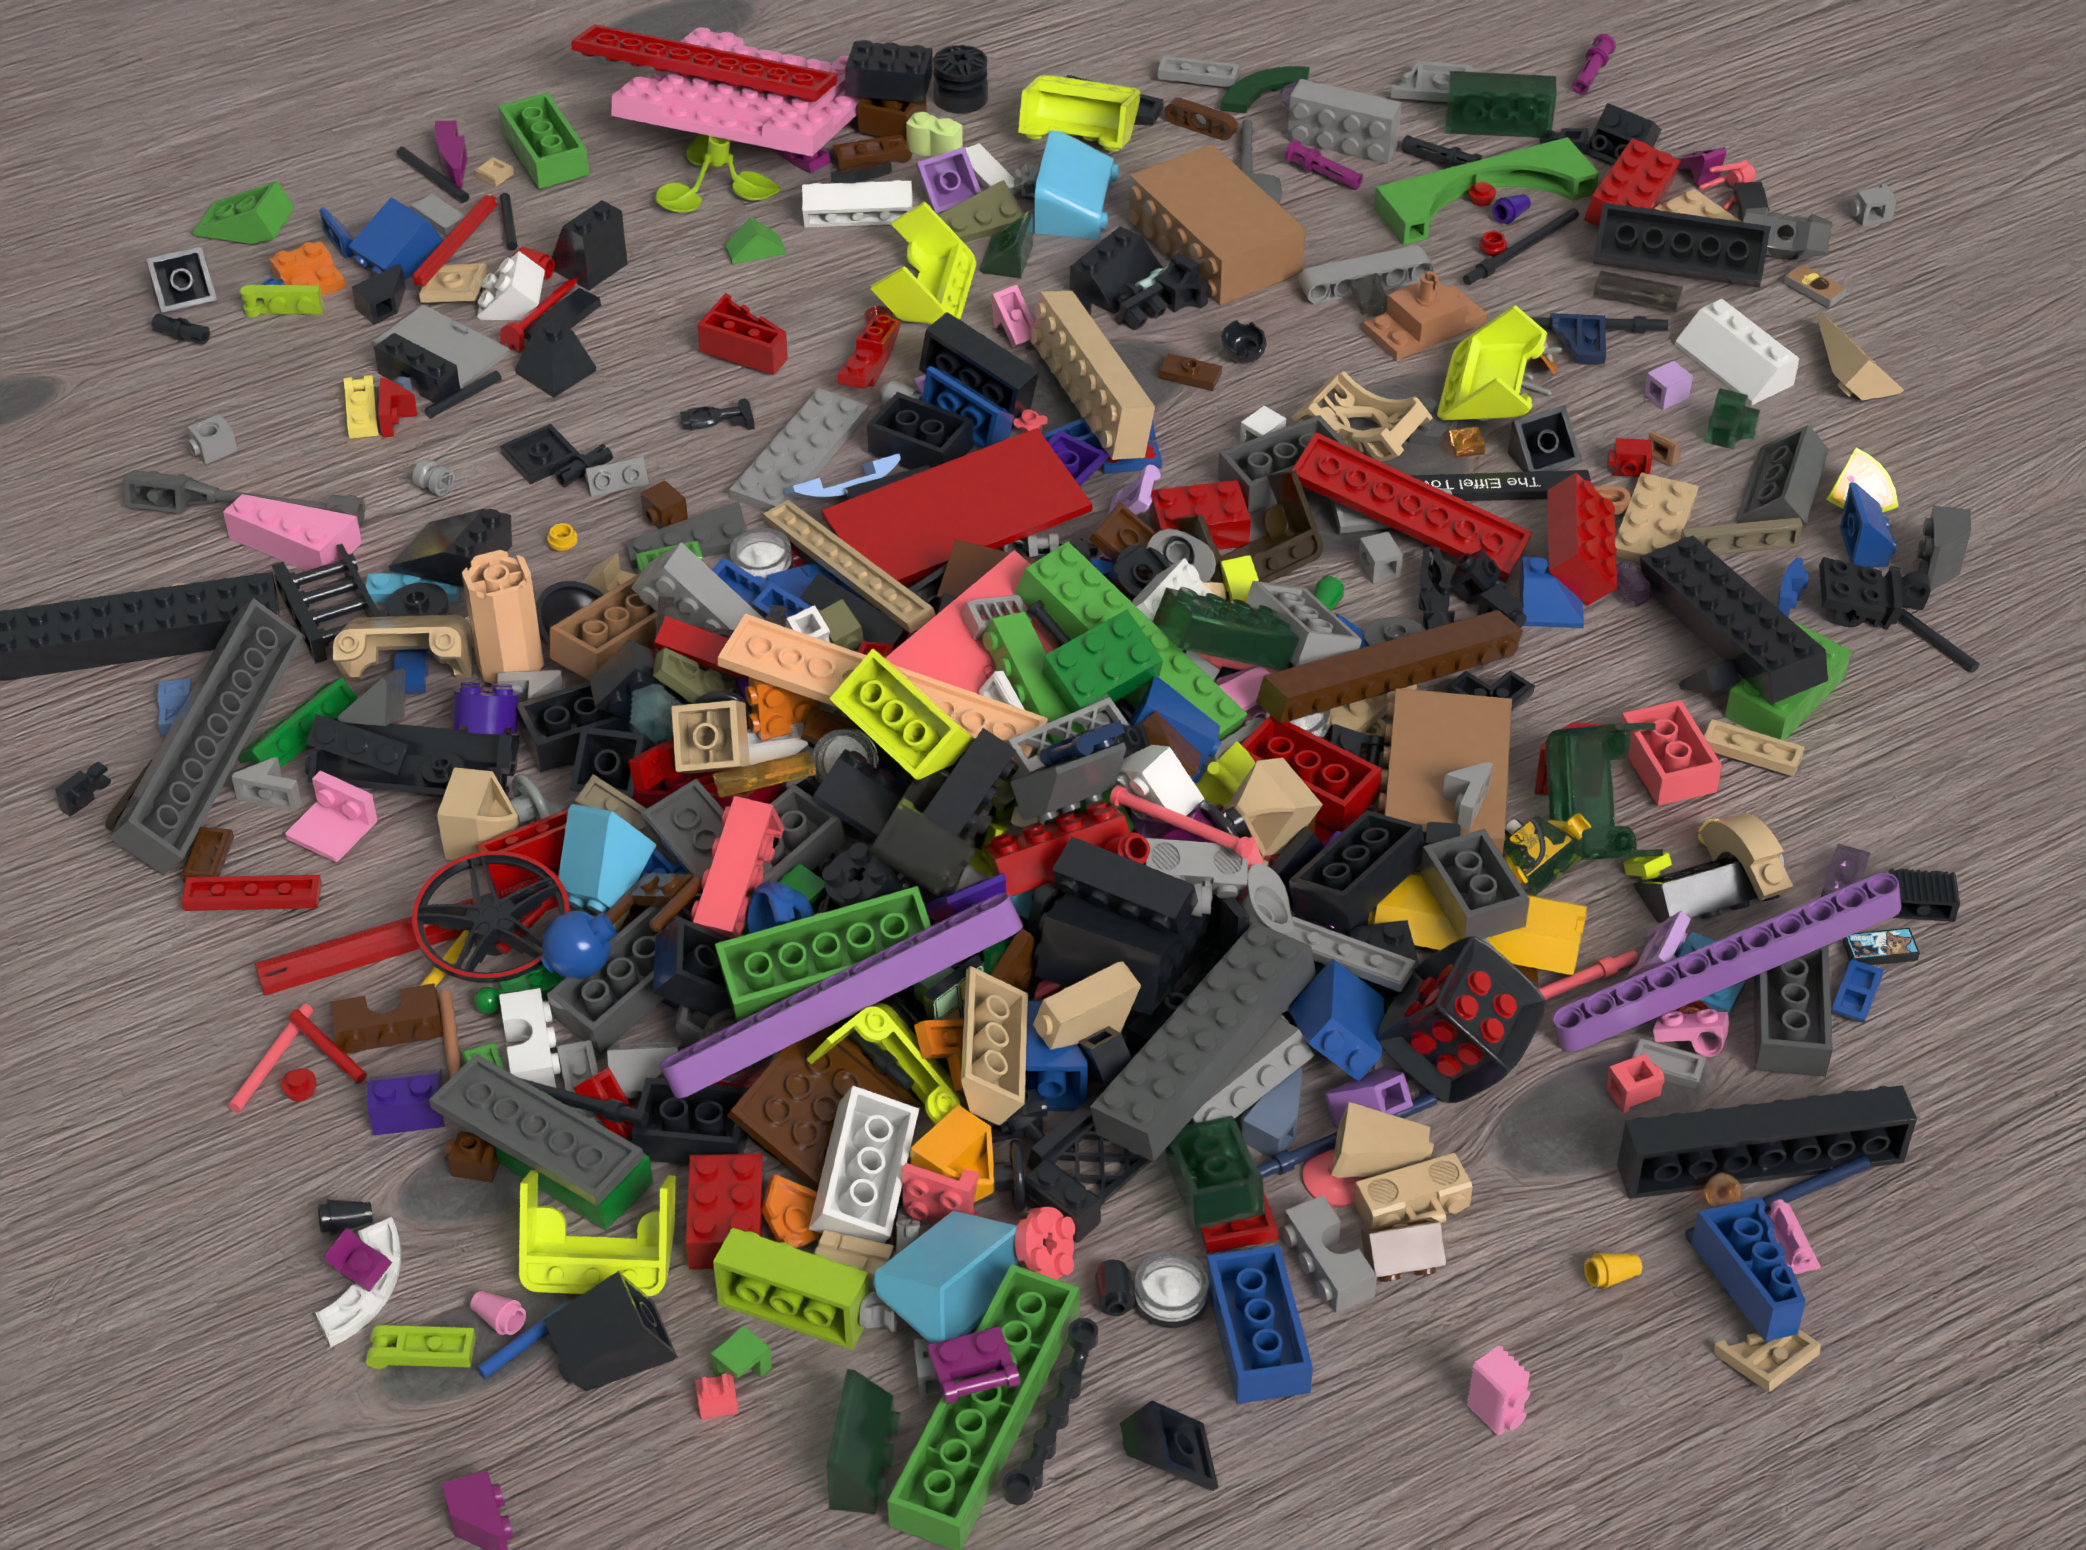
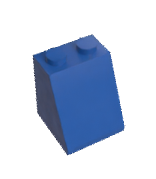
(395, 238)
(1183, 716)
(1341, 1018)
(1054, 1073)

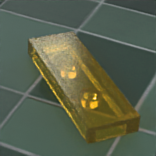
(764, 774)

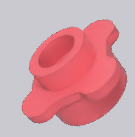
(1030, 420)

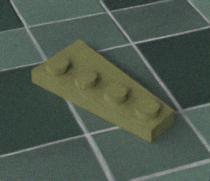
(686, 677)

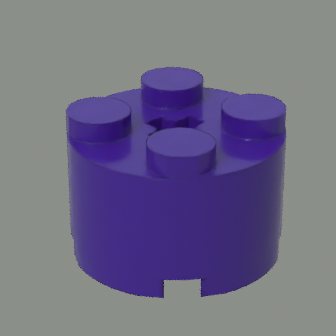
(485, 709)

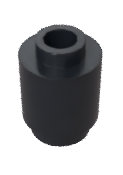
(1114, 1288)

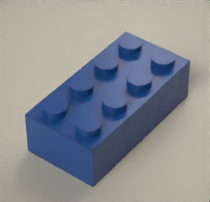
(1259, 1324)

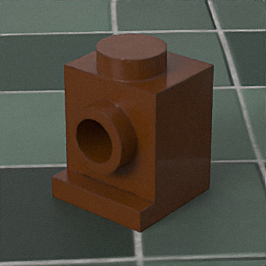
(471, 1157)

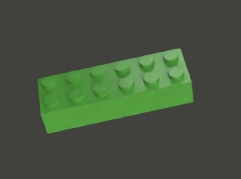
(798, 954)

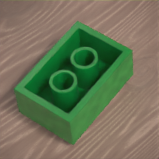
(1102, 663)

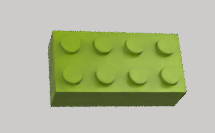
(791, 1287)

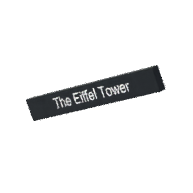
(1500, 485)

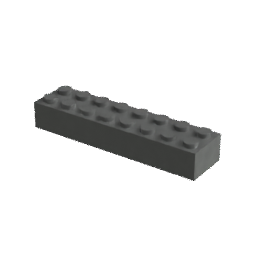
(1203, 1041)

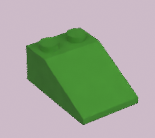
(247, 216)

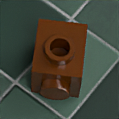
(663, 505)

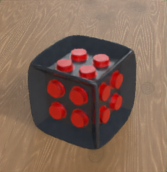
(1462, 1020)

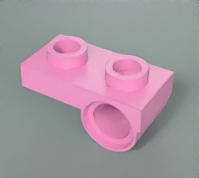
(1686, 1027)

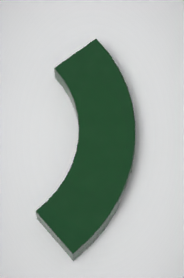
(1249, 88)

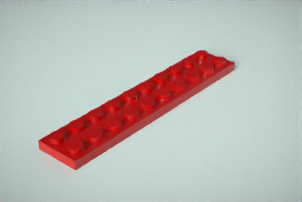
(704, 62)

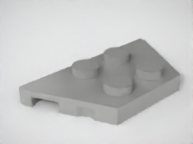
(1427, 81)

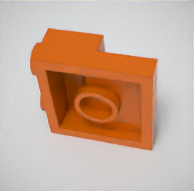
(308, 266)
(775, 709)

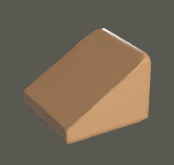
(1664, 449)

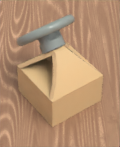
(479, 810)

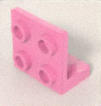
(336, 819)

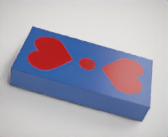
(1152, 457)

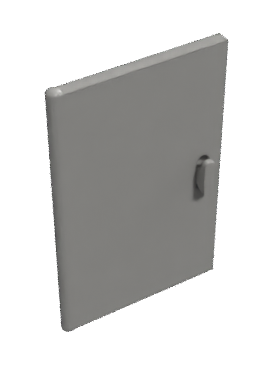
(450, 340)

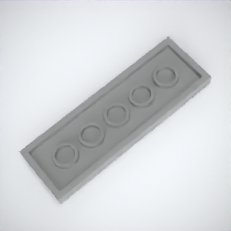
(799, 449)

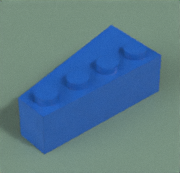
(1751, 1266)

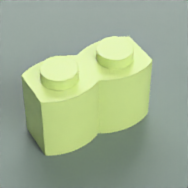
(931, 135)

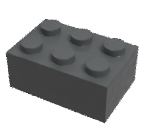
(1474, 885)

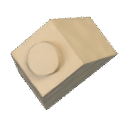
(1087, 1007)
(1377, 1143)

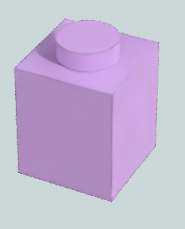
(1668, 385)

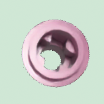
(501, 1313)

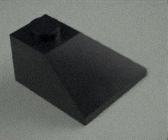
(554, 359)
(1170, 1443)

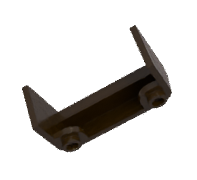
(1289, 528)

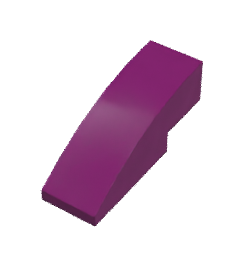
(451, 151)

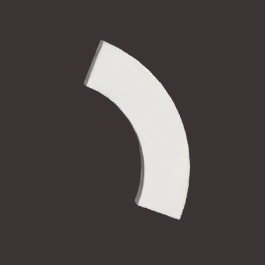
(358, 1305)

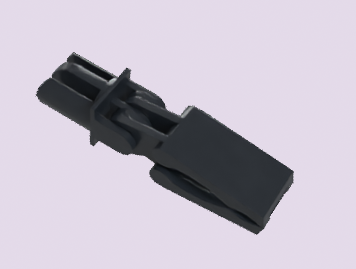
(1431, 601)

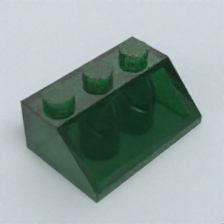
(861, 1445)

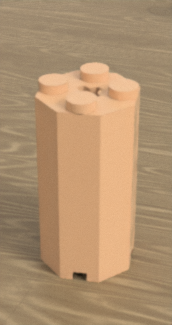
(502, 615)

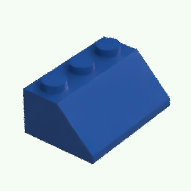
(990, 421)

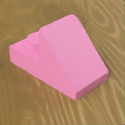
(1013, 315)

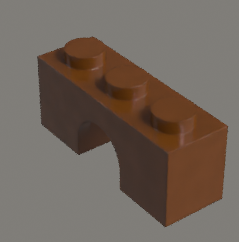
(362, 1029)

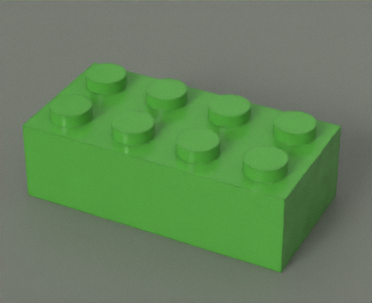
(543, 140)
(1779, 720)

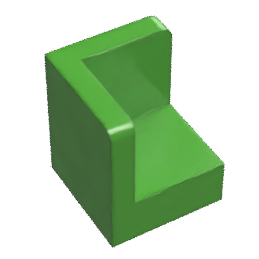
(742, 1353)

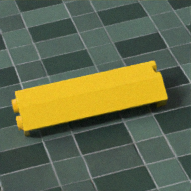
(1546, 942)

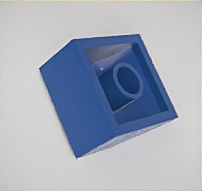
(1866, 530)

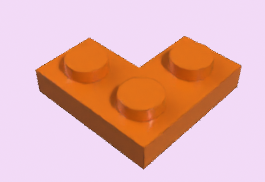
(943, 1040)

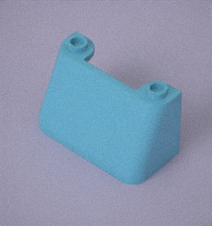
(1072, 188)

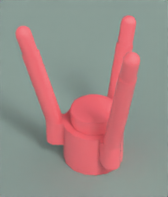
(1737, 173)

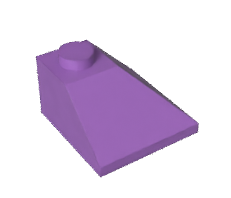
(948, 179)

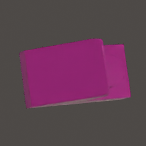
(1701, 162)
(356, 1260)

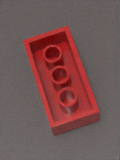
(1636, 180)
(1582, 539)
(1335, 776)
(1031, 855)

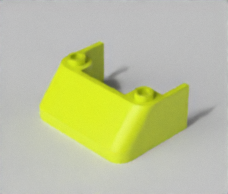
(943, 268)
(890, 1033)
(578, 1263)

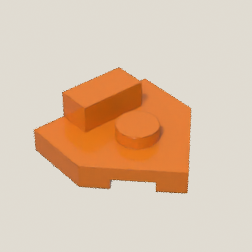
(789, 1212)

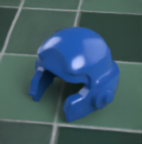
(776, 905)

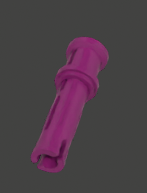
(1595, 59)
(1310, 161)

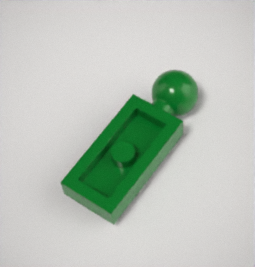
(487, 998)

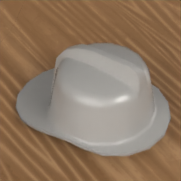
(1178, 545)
(1267, 900)

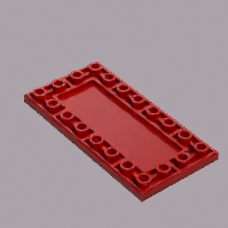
(974, 499)

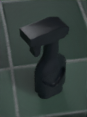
(709, 416)

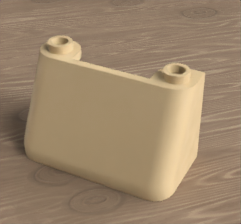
(362, 637)

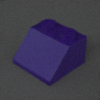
(402, 1101)

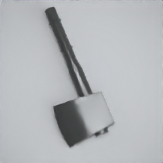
(1268, 183)

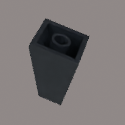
(591, 246)
(608, 757)
(608, 1334)

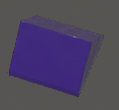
(1077, 456)

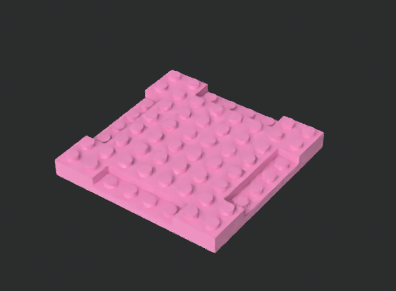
(739, 111)

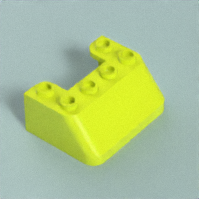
(1079, 108)

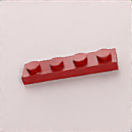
(251, 892)

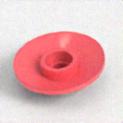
(1319, 1182)

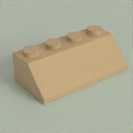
(993, 1046)

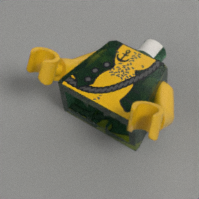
(1543, 849)

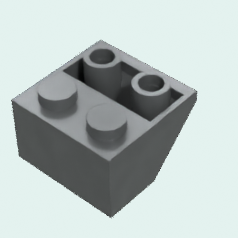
(1944, 544)

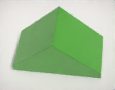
(754, 242)

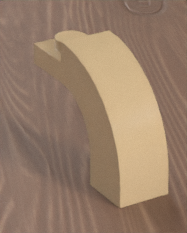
(1754, 847)

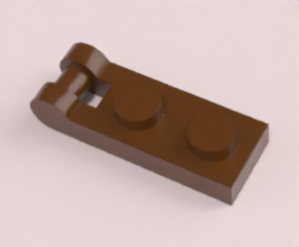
(872, 150)

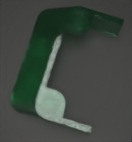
(1582, 783)

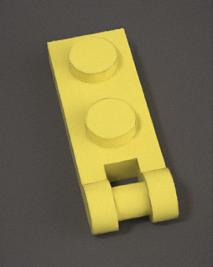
(361, 407)

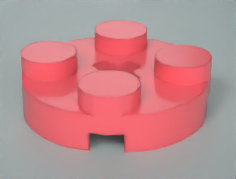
(1058, 1232)

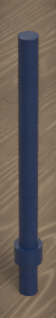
(1286, 1161)
(1811, 1184)

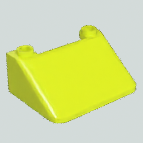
(1490, 368)

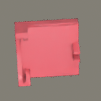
(934, 1196)

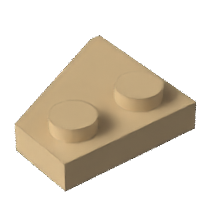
(1770, 1361)

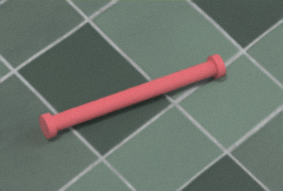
(1242, 846)

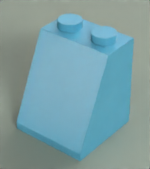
(600, 858)

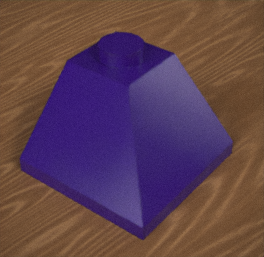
(962, 899)

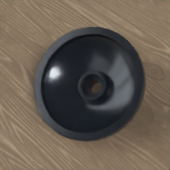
(560, 602)

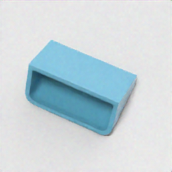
(948, 1275)

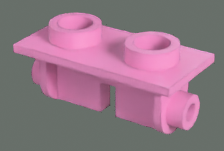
(1789, 1233)

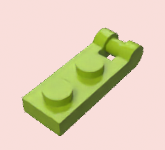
(282, 299)
(421, 1346)

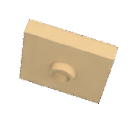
(454, 283)

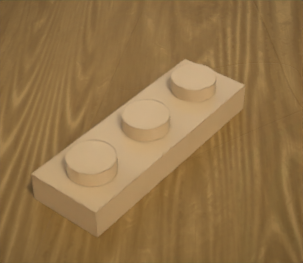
(1754, 747)

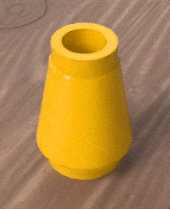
(1610, 1269)

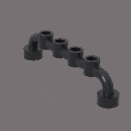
(1021, 1484)

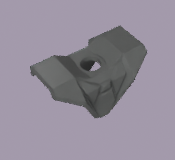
(1808, 235)

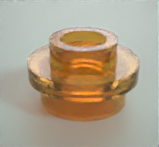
(1730, 1183)

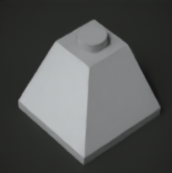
(637, 1061)

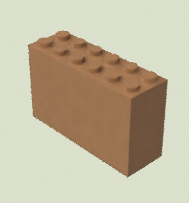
(1218, 220)
(1438, 736)

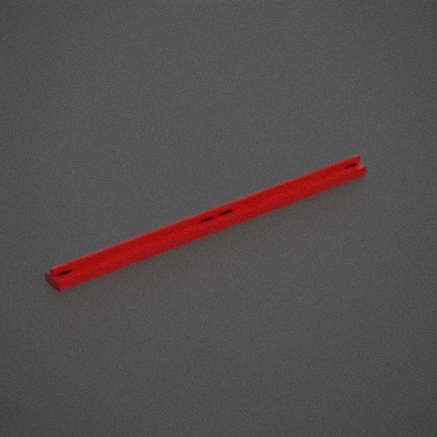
(357, 950)

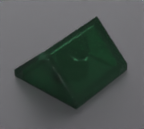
(1010, 249)

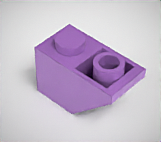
(1379, 1090)

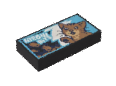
(1882, 946)

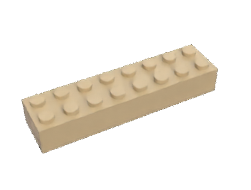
(1092, 374)

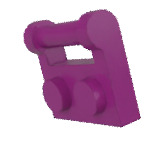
(972, 1356)

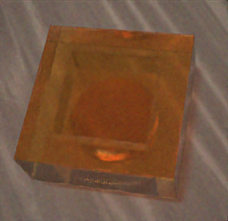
(1467, 442)

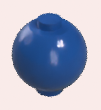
(577, 944)

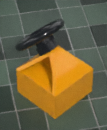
(964, 1143)

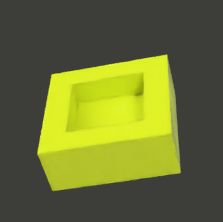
(1647, 866)

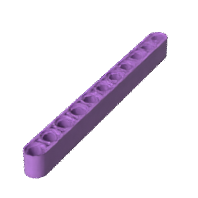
(1727, 962)
(841, 995)

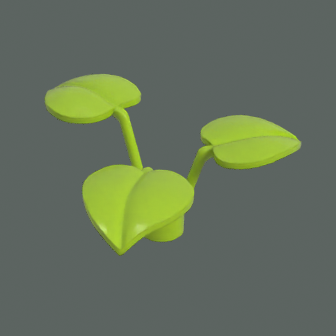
(713, 151)

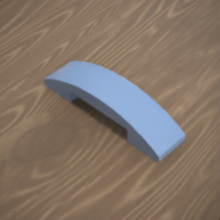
(814, 490)

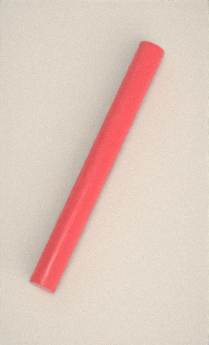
(267, 1063)

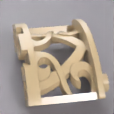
(1395, 417)

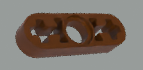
(1224, 124)

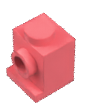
(1634, 1082)

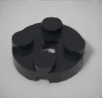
(1131, 559)

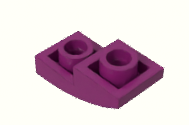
(806, 163)

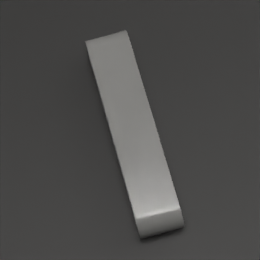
(1393, 269)

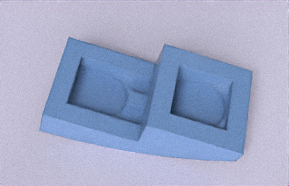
(171, 700)

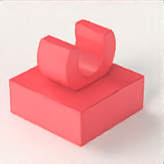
(716, 1396)

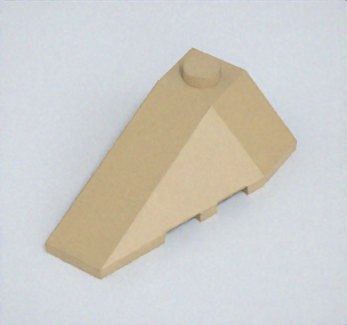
(1853, 366)

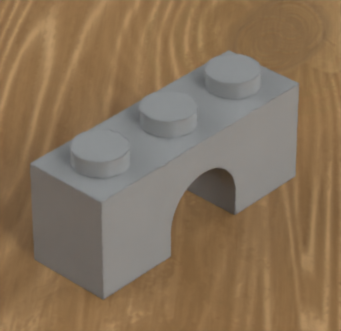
(1339, 1278)

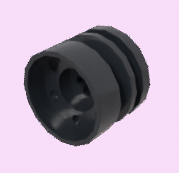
(960, 79)

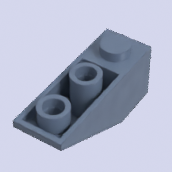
(1274, 1118)

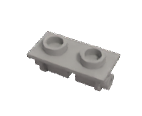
(616, 476)

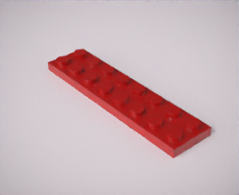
(1408, 504)

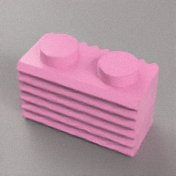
(1499, 1390)

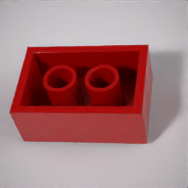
(1218, 502)
(722, 1195)

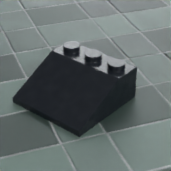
(451, 544)

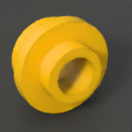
(562, 537)

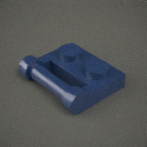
(1081, 744)

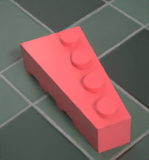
(737, 866)

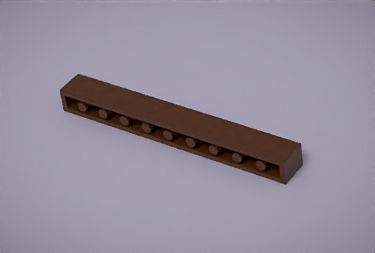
(1388, 666)

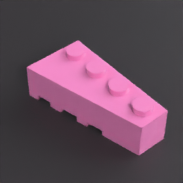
(291, 531)

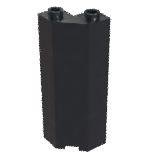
(477, 751)

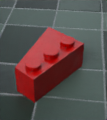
(741, 337)

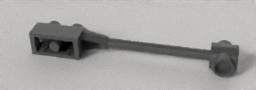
(179, 491)

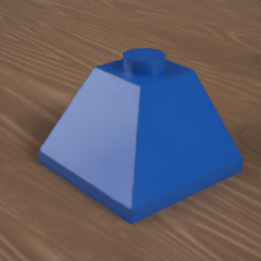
(1546, 598)

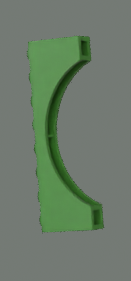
(1550, 167)

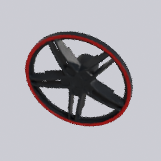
(489, 918)

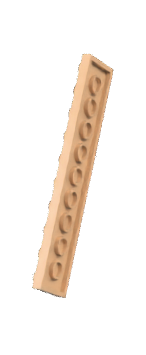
(819, 669)

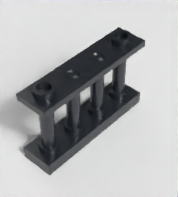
(298, 601)

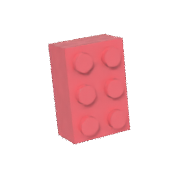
(1675, 757)

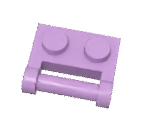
(1137, 495)
(1661, 944)

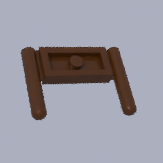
(658, 889)

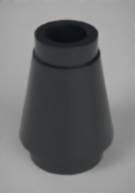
(343, 1214)

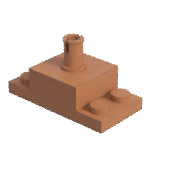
(1423, 317)

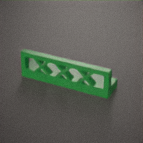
(291, 732)

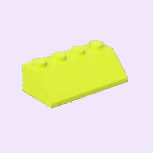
(901, 717)

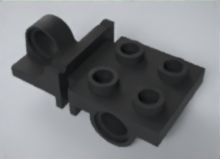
(1863, 593)

